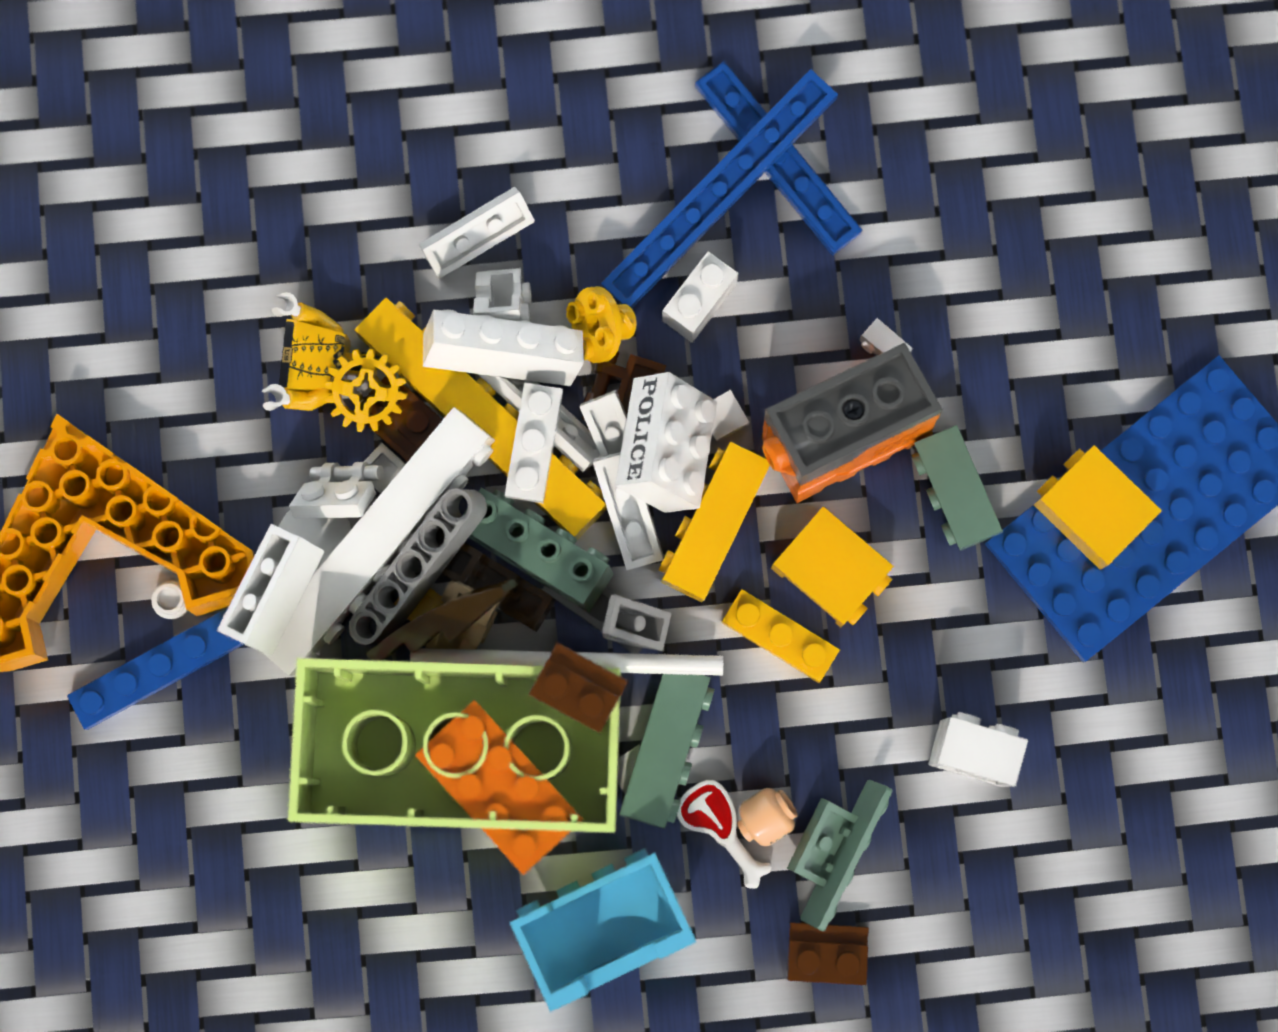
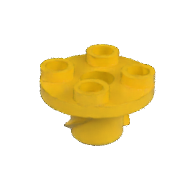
(602, 323)

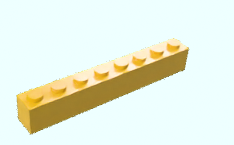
(391, 331)

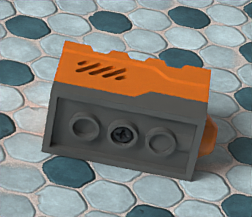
(849, 422)

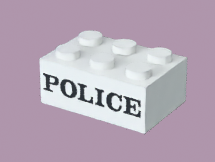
(666, 443)

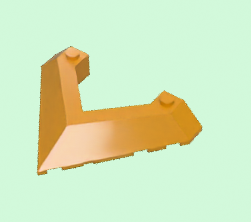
(84, 489)

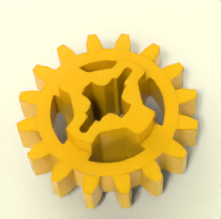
(348, 388)

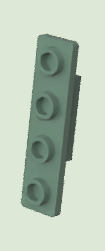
(833, 848)

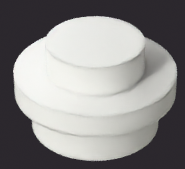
(168, 600)

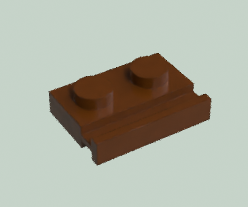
(410, 427)
(578, 688)
(829, 955)

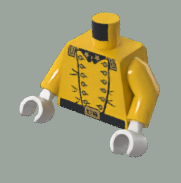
(309, 350)

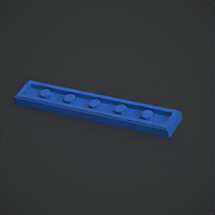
(791, 171)

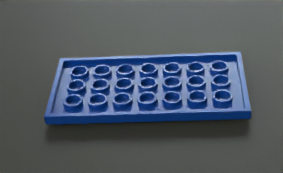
(1210, 469)

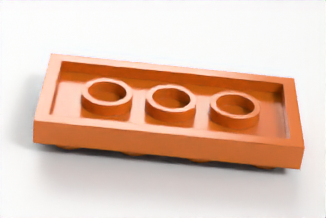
(497, 787)

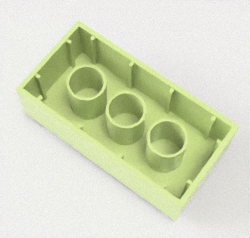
(369, 718)

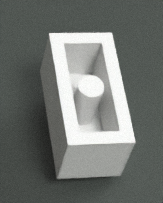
(880, 338)

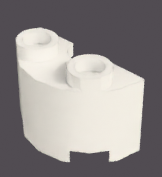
(502, 295)

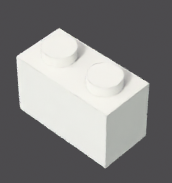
(700, 297)

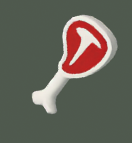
(711, 811)

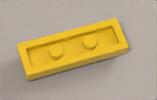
(780, 636)

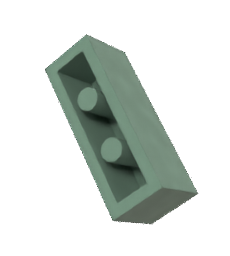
(956, 488)

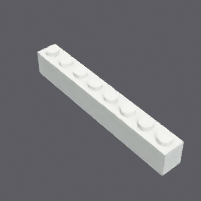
(380, 536)

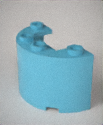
(601, 929)

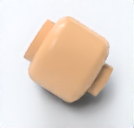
(767, 816)

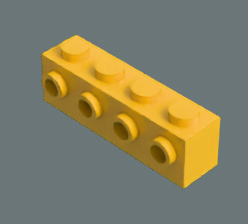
(716, 522)

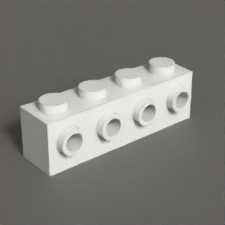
(502, 347)

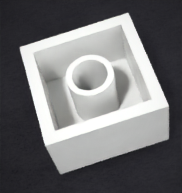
(978, 751)

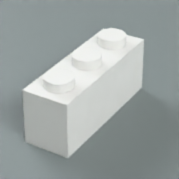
(271, 590)

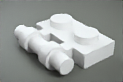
(336, 499)

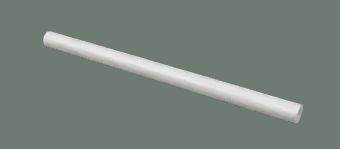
(624, 661)

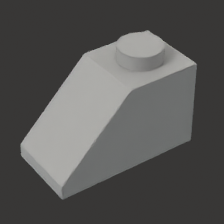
(635, 624)

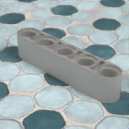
(433, 560)

